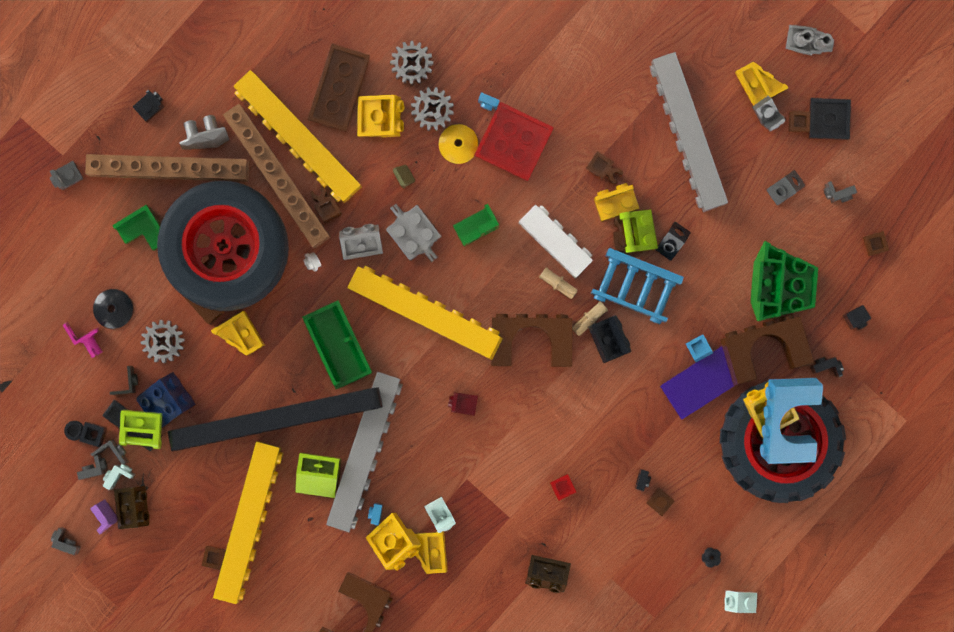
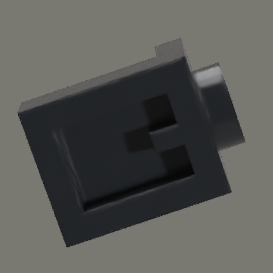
(149, 105)

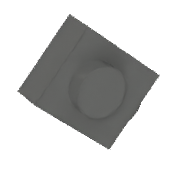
(843, 195)

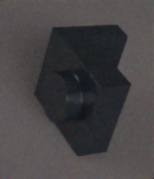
(822, 364)

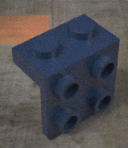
(166, 397)

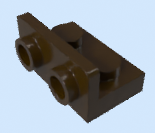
(131, 507)
(547, 574)

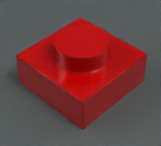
(563, 487)

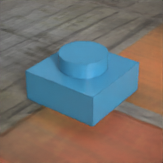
(488, 102)
(699, 348)
(375, 513)

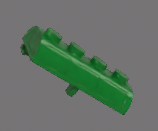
(337, 345)

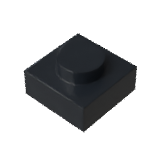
(643, 480)

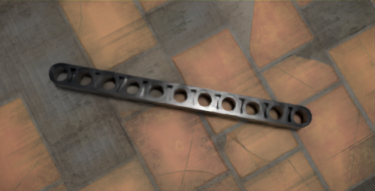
(275, 419)

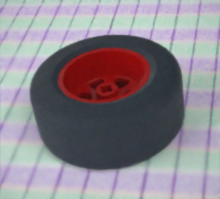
(234, 205)

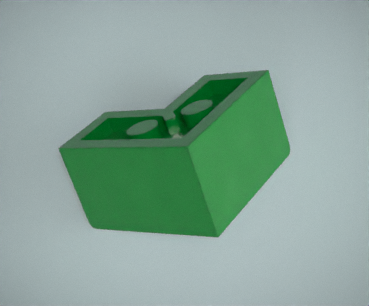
(139, 223)
(476, 226)

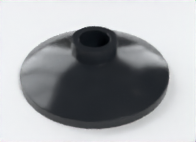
(123, 308)

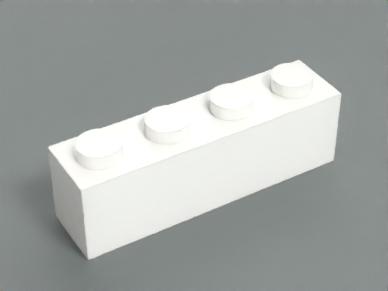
(555, 241)

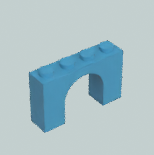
(781, 397)

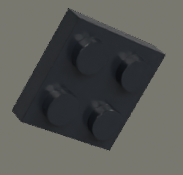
(830, 118)

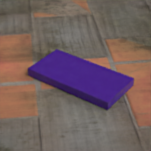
(698, 384)

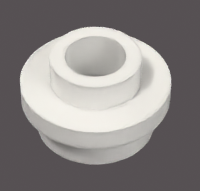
(311, 261)

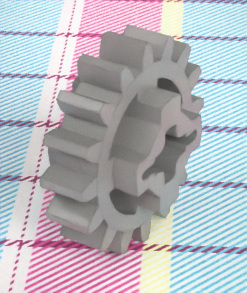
(404, 70)
(424, 114)
(168, 334)

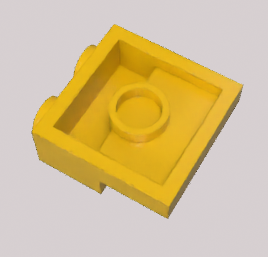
(380, 116)
(755, 404)
(393, 542)

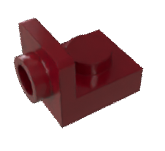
(463, 403)

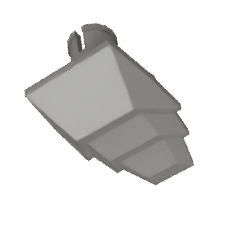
(808, 40)
(211, 138)

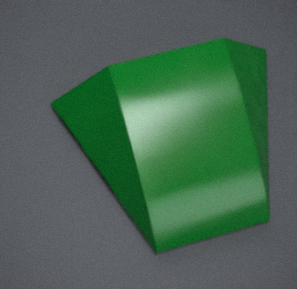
(781, 283)

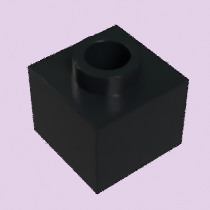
(857, 318)
(86, 435)

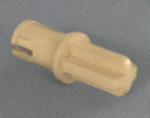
(558, 283)
(589, 318)

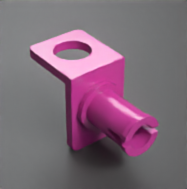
(87, 339)

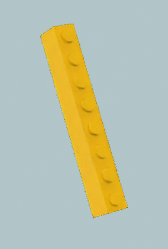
(297, 136)
(425, 313)
(247, 523)

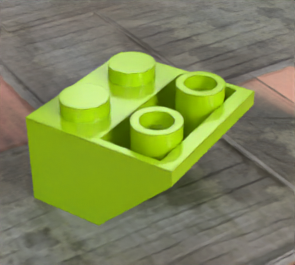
(317, 475)

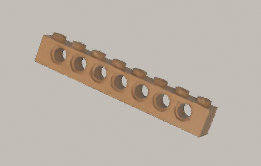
(167, 167)
(276, 176)

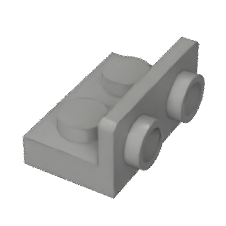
(360, 241)

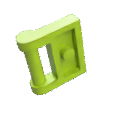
(643, 231)
(143, 423)

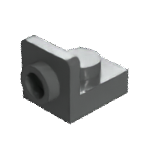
(768, 114)
(66, 176)
(90, 471)
(66, 545)

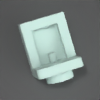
(112, 477)
(440, 515)
(740, 602)

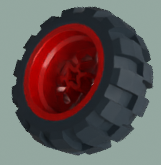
(789, 481)

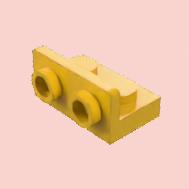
(616, 202)

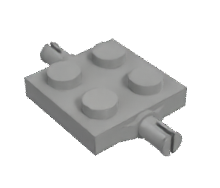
(413, 232)

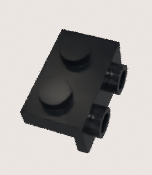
(610, 339)

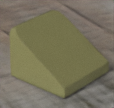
(403, 175)

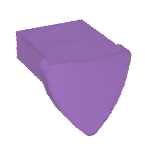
(105, 515)

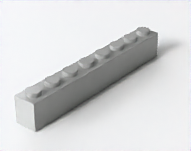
(688, 132)
(362, 456)

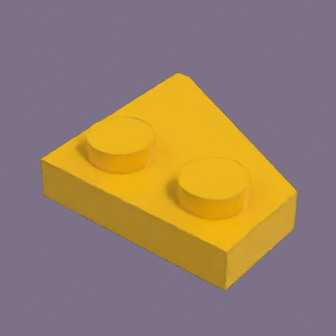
(758, 83)
(240, 333)
(432, 552)

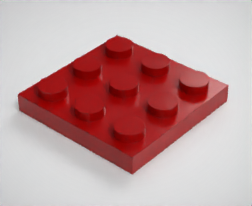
(513, 141)

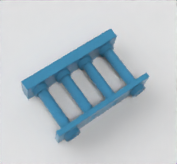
(652, 272)

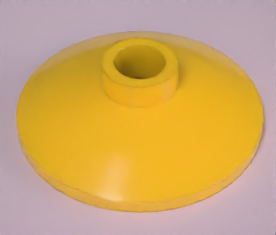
(456, 154)

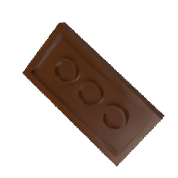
(338, 87)

